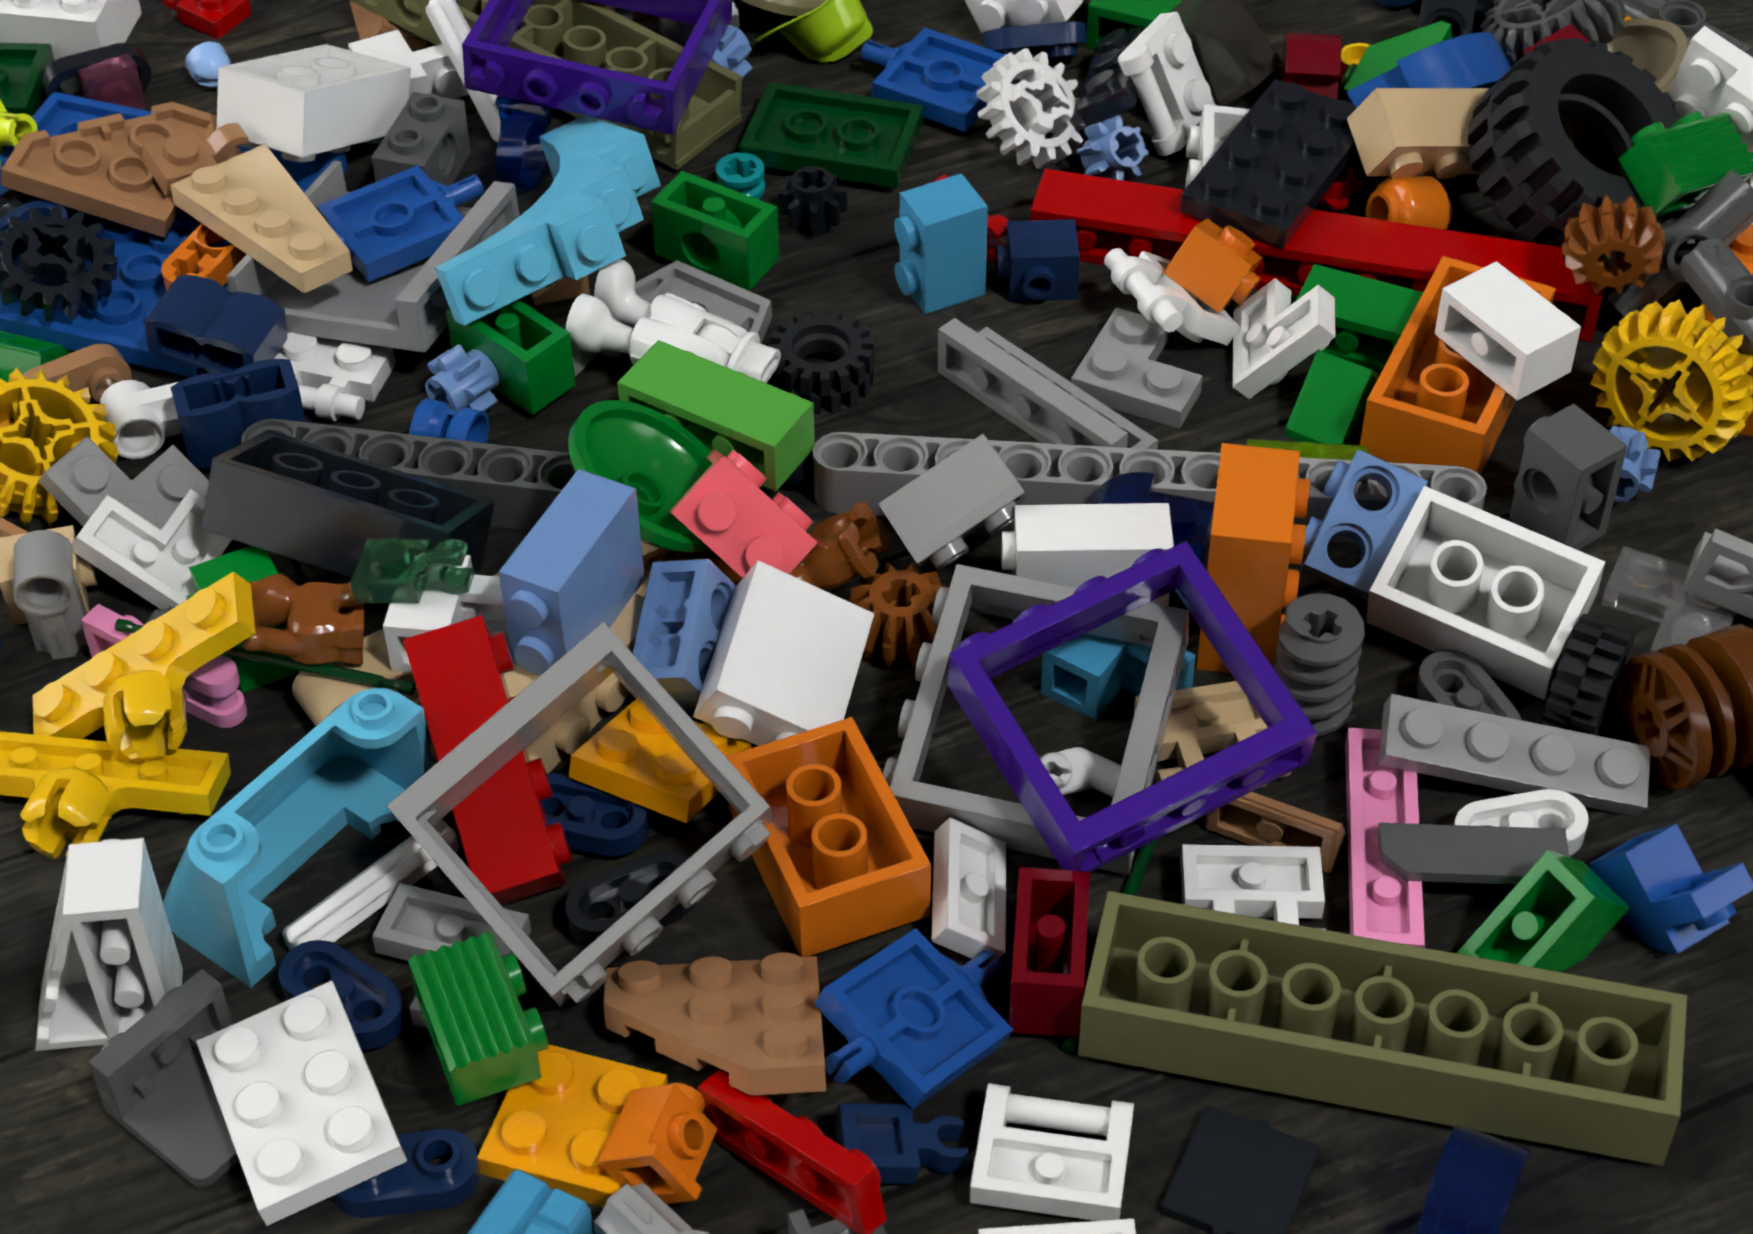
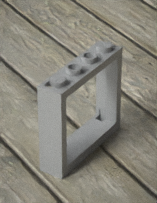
(1008, 596)
(517, 727)

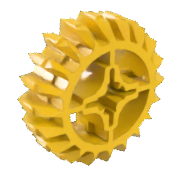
(1708, 398)
(52, 424)

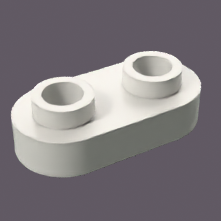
(1533, 810)

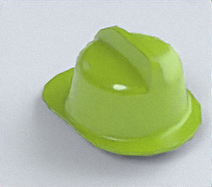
(827, 31)

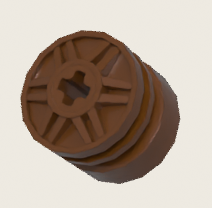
(1692, 706)

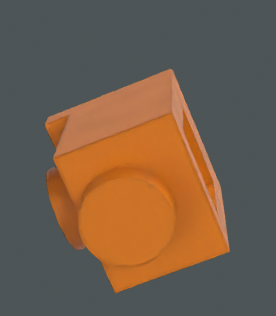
(660, 1141)

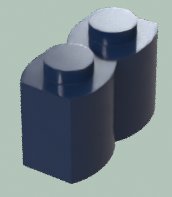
(212, 328)
(221, 406)

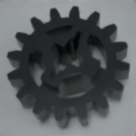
(54, 264)

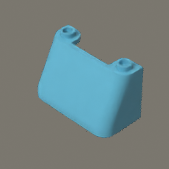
(252, 844)

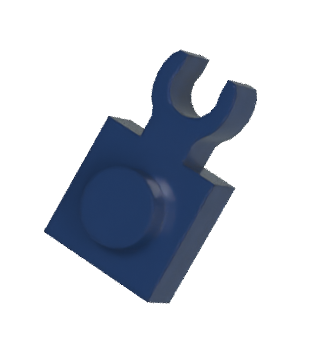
(896, 1142)

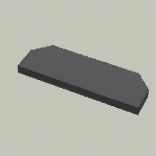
(1465, 851)

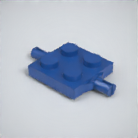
(933, 73)
(397, 219)
(913, 1017)

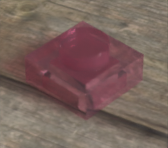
(114, 82)

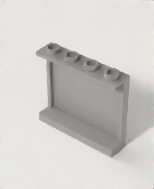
(392, 310)

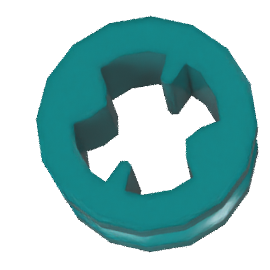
(742, 173)

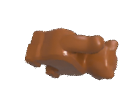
(844, 548)
(320, 620)

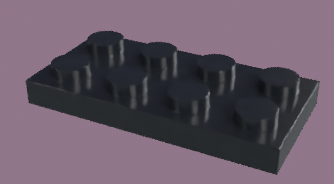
(1274, 164)

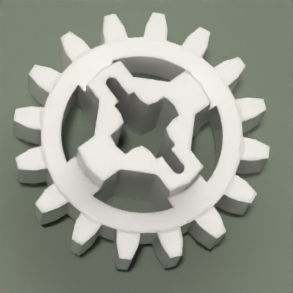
(1031, 108)

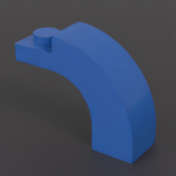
(1459, 62)

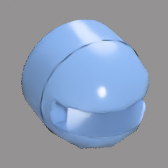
(204, 63)

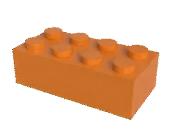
(1430, 398)

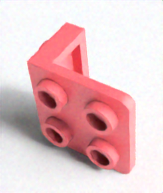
(741, 520)

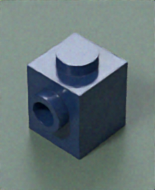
(1040, 260)

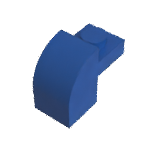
(1667, 890)

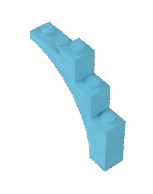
(567, 230)

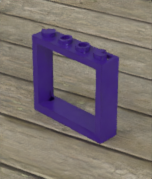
(586, 88)
(1174, 800)

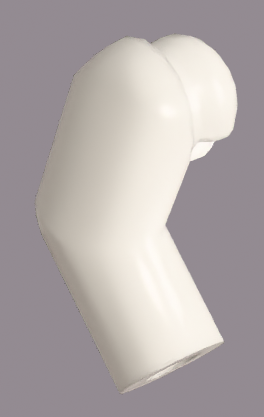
(1081, 770)

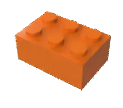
(1256, 542)
(838, 839)

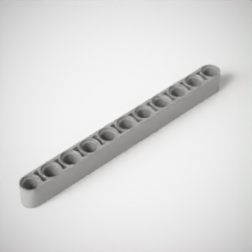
(874, 466)

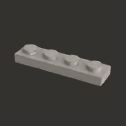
(1513, 754)

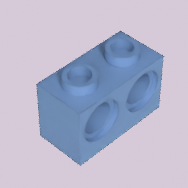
(1371, 530)
(682, 625)

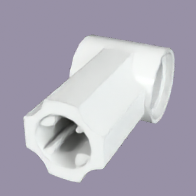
(140, 417)

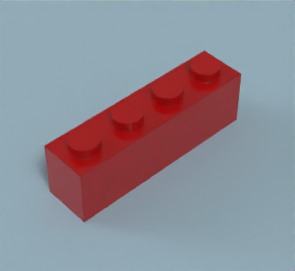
(504, 819)

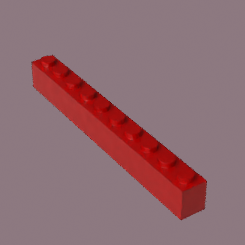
(1150, 220)

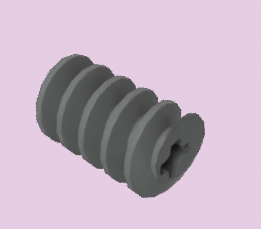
(1320, 657)

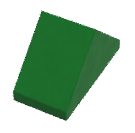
(1331, 401)

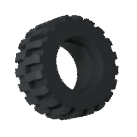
(1526, 126)

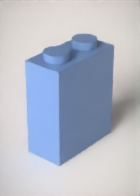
(572, 570)

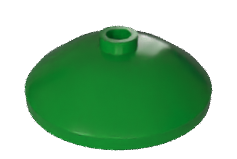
(647, 453)

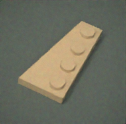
(266, 217)

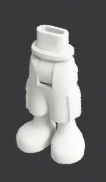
(628, 324)

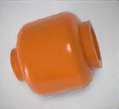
(1411, 201)

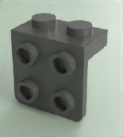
(160, 1086)

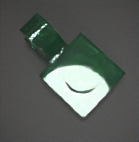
(403, 569)

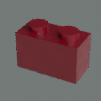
(1049, 952)

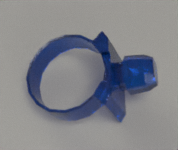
(518, 139)

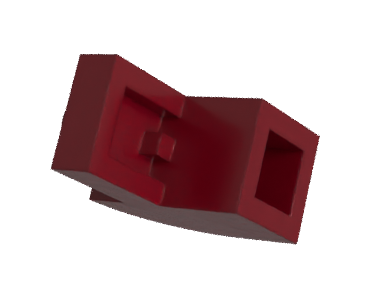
(1312, 62)

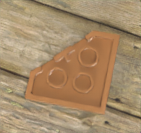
(103, 167)
(733, 1014)

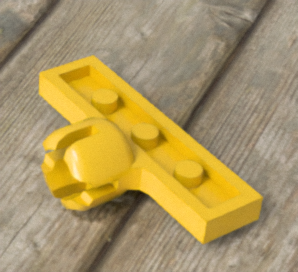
(140, 680)
(83, 783)

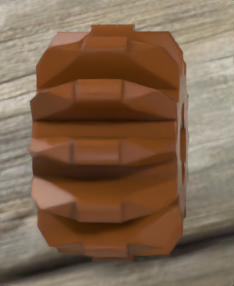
(1613, 245)
(902, 612)

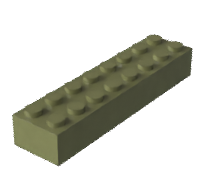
(1386, 1027)

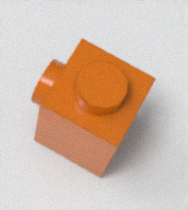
(1216, 265)

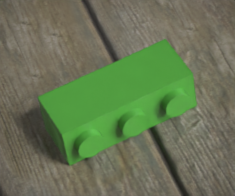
(724, 409)

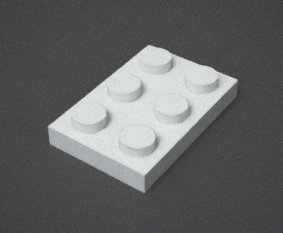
(300, 1103)

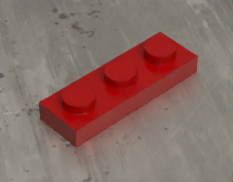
(796, 1154)

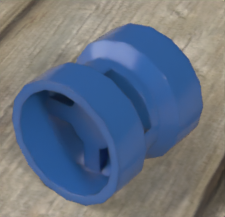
(437, 420)

